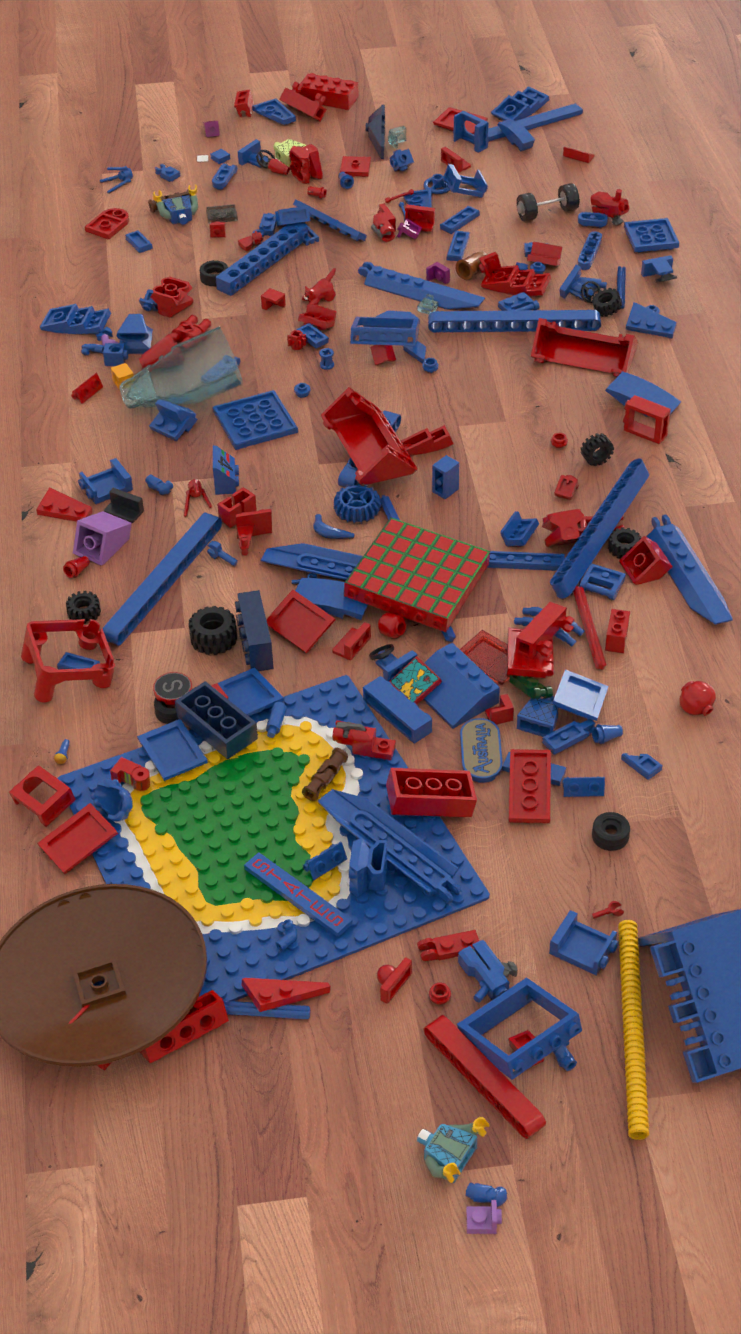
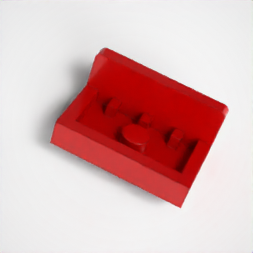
(421, 216)
(318, 316)

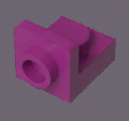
(211, 128)
(409, 228)
(439, 272)

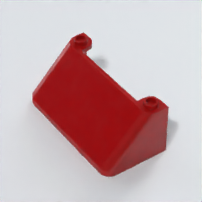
(583, 348)
(368, 439)

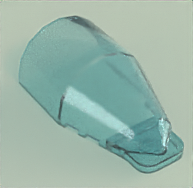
(187, 374)

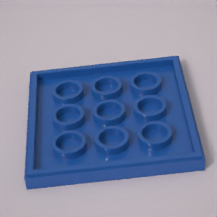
(255, 419)

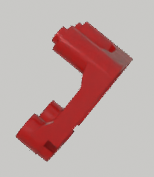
(48, 676)

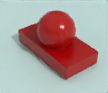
(393, 978)

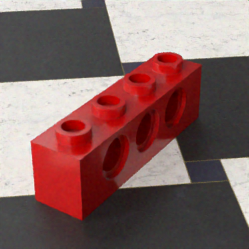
(203, 1017)

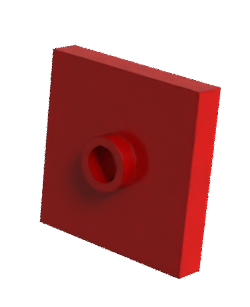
(356, 166)

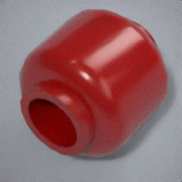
(391, 625)

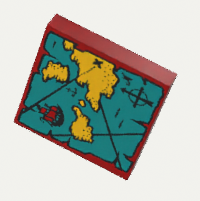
(416, 680)

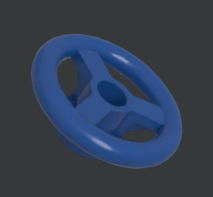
(438, 182)

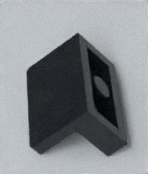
(124, 505)

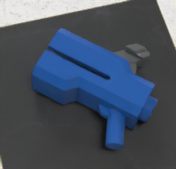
(486, 969)

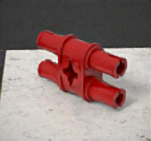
(188, 328)

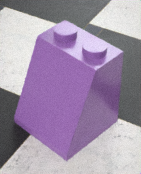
(100, 536)

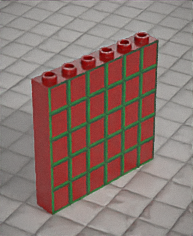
(417, 574)

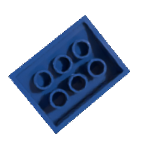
(463, 688)

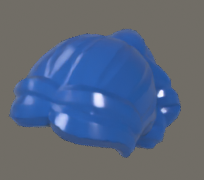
(112, 799)

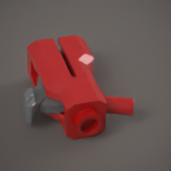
(610, 206)

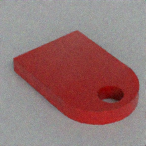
(108, 223)

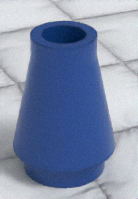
(346, 180)
(605, 733)

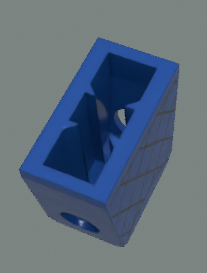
(538, 717)

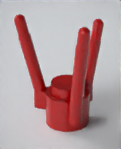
(195, 489)

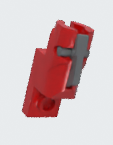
(384, 223)
(363, 740)

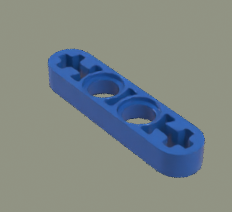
(589, 253)

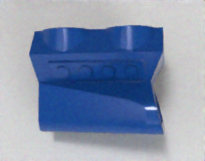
(135, 334)
(367, 867)

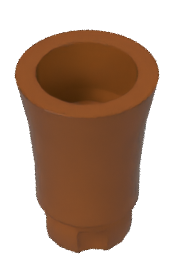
(469, 266)

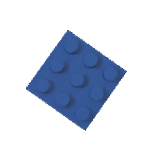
(651, 235)

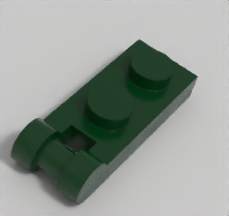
(531, 687)

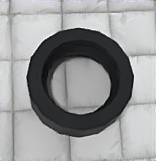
(211, 267)

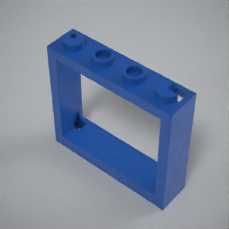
(385, 331)
(504, 1006)

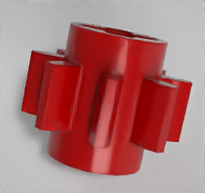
(296, 340)

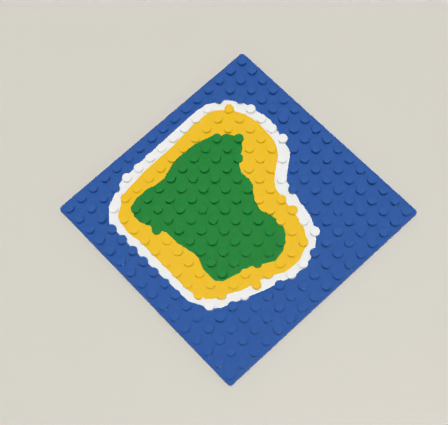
(205, 824)

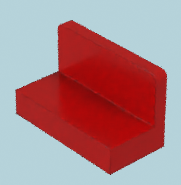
(452, 158)
(545, 253)
(353, 642)

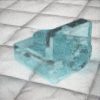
(396, 136)

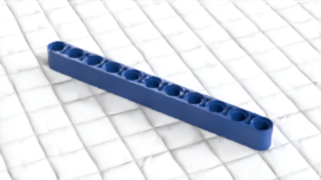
(511, 320)
(599, 529)
(161, 579)

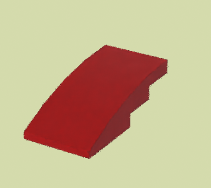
(515, 281)

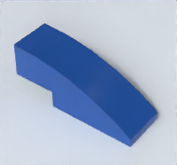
(517, 134)

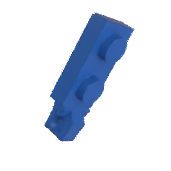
(568, 735)

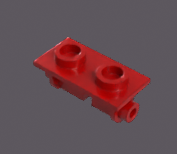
(87, 388)

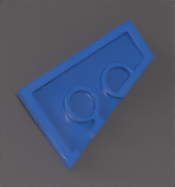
(275, 110)
(420, 198)
(649, 322)

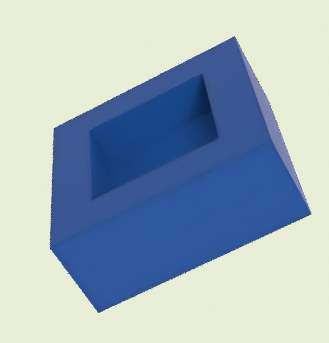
(220, 156)

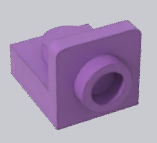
(483, 1219)

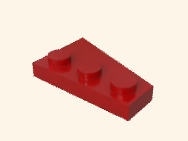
(62, 506)

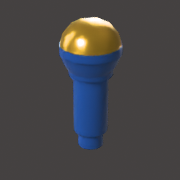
(61, 756)

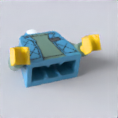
(451, 1147)

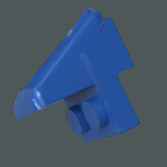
(172, 419)

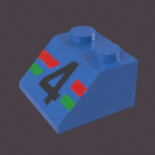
(224, 472)

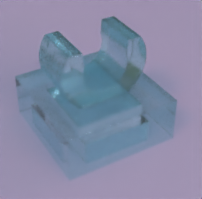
(427, 305)

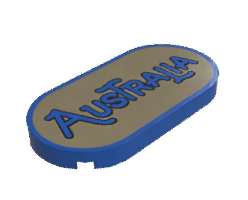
(481, 749)

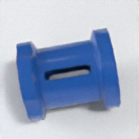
(326, 358)

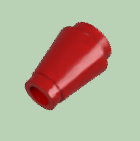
(278, 167)
(76, 566)

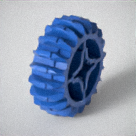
(357, 503)

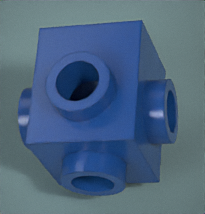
(401, 160)

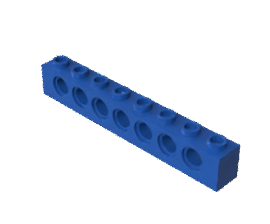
(261, 258)

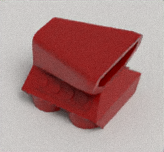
(305, 163)
(172, 296)
(563, 527)

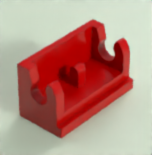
(244, 102)

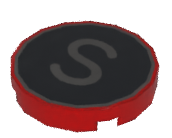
(171, 687)

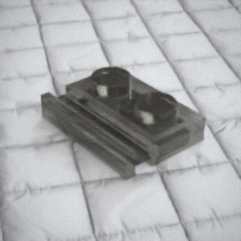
(222, 213)

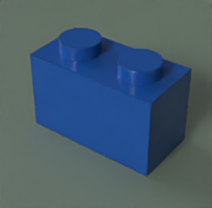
(445, 477)

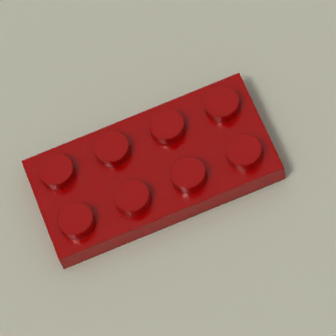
(529, 786)

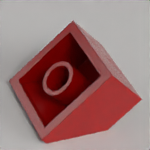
(645, 562)

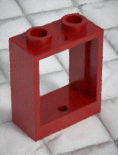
(650, 409)

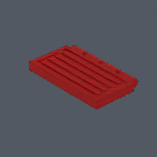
(521, 665)

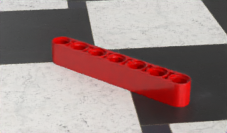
(484, 1077)

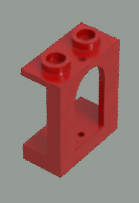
(53, 806)

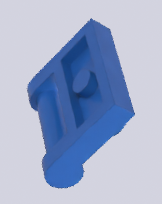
(518, 302)
(604, 577)

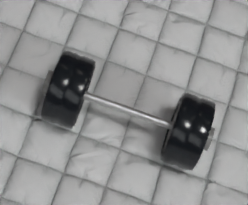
(567, 197)

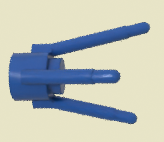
(125, 174)

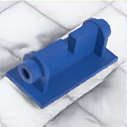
(583, 786)
(326, 860)

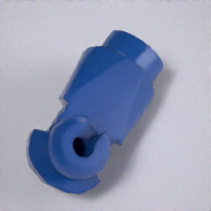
(158, 485)
(564, 1057)
(485, 1193)

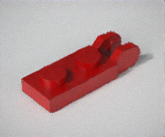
(446, 946)

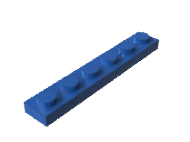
(323, 218)

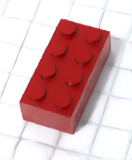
(338, 92)
(431, 792)

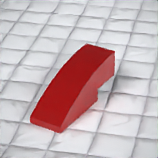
(427, 442)

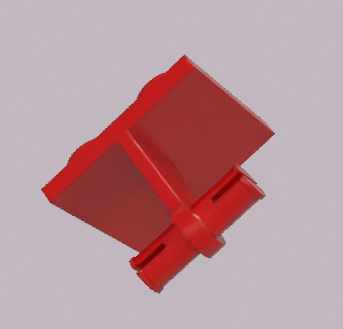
(252, 524)

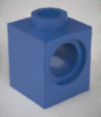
(115, 354)

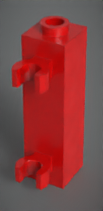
(295, 100)
(541, 629)

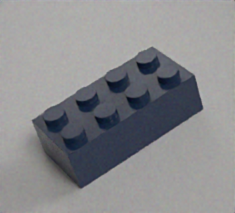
(254, 630)
(216, 720)

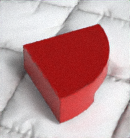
(246, 243)

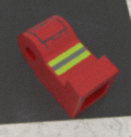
(131, 774)

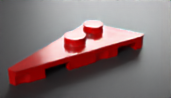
(275, 993)

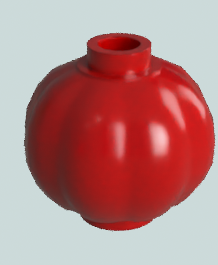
(697, 698)

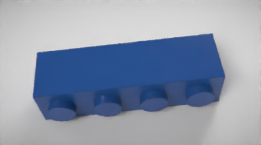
(397, 709)

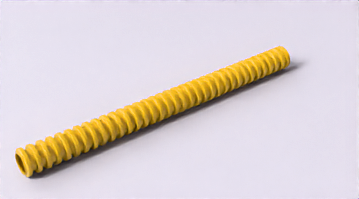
(633, 1031)

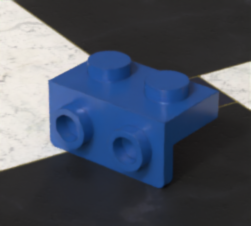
(518, 530)

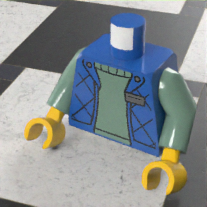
(179, 208)

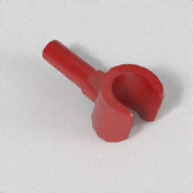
(611, 909)

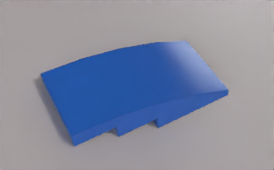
(520, 104)
(73, 320)
(628, 385)
(330, 597)

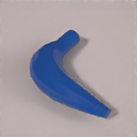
(328, 531)

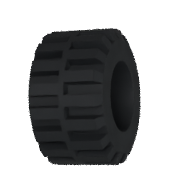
(212, 630)

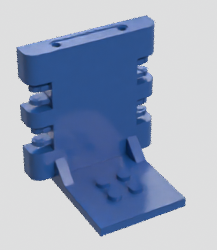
(709, 970)

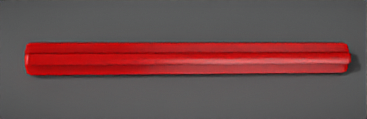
(589, 628)

